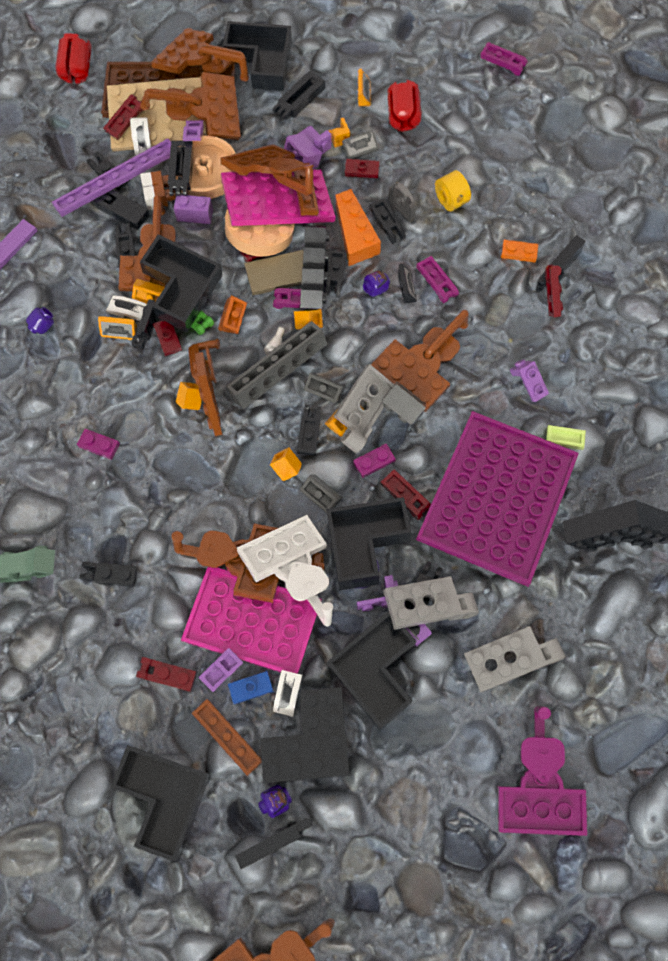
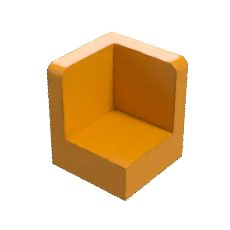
(340, 133)
(303, 317)
(188, 396)
(286, 464)

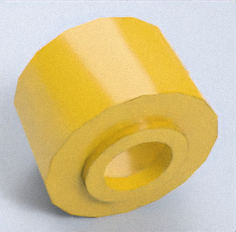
(450, 188)

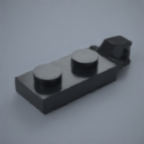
(145, 326)

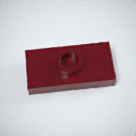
(362, 168)
(167, 338)

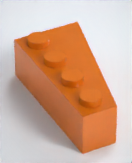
(356, 230)

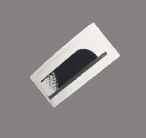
(140, 134)
(127, 307)
(287, 693)

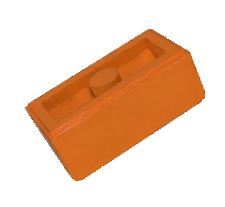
(232, 315)

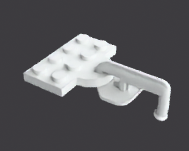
(288, 556)

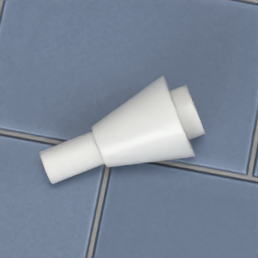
(275, 341)

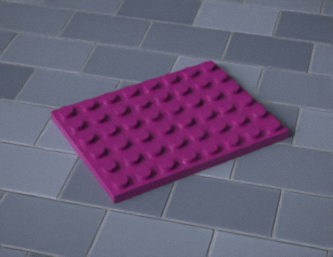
(498, 498)

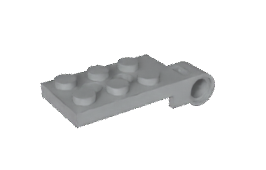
(353, 416)
(444, 598)
(529, 657)

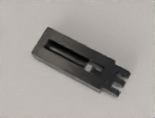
(302, 93)
(180, 165)
(122, 208)
(564, 259)
(272, 844)

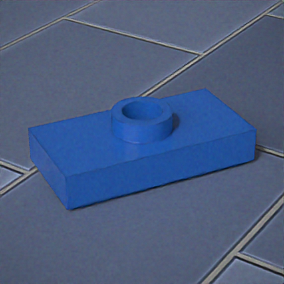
(250, 687)

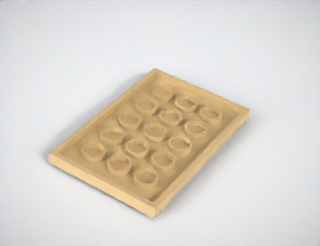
(160, 124)

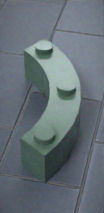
(24, 565)

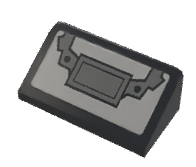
(406, 284)

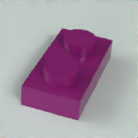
(98, 444)
(374, 460)

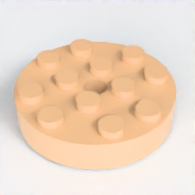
(208, 167)
(259, 239)

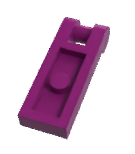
(504, 58)
(437, 279)
(292, 301)

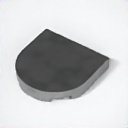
(402, 200)

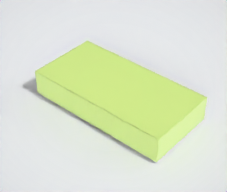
(566, 437)

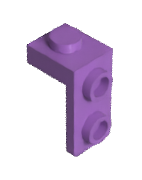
(321, 141)
(531, 378)
(368, 605)

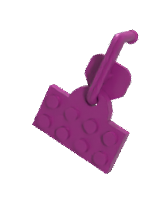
(543, 805)

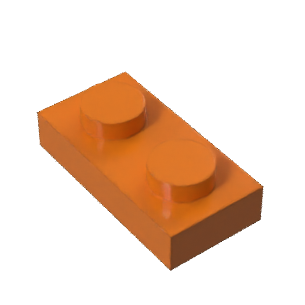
(519, 251)

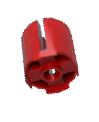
(73, 58)
(404, 106)

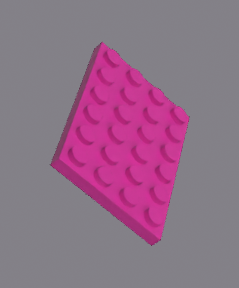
(265, 201)
(255, 630)

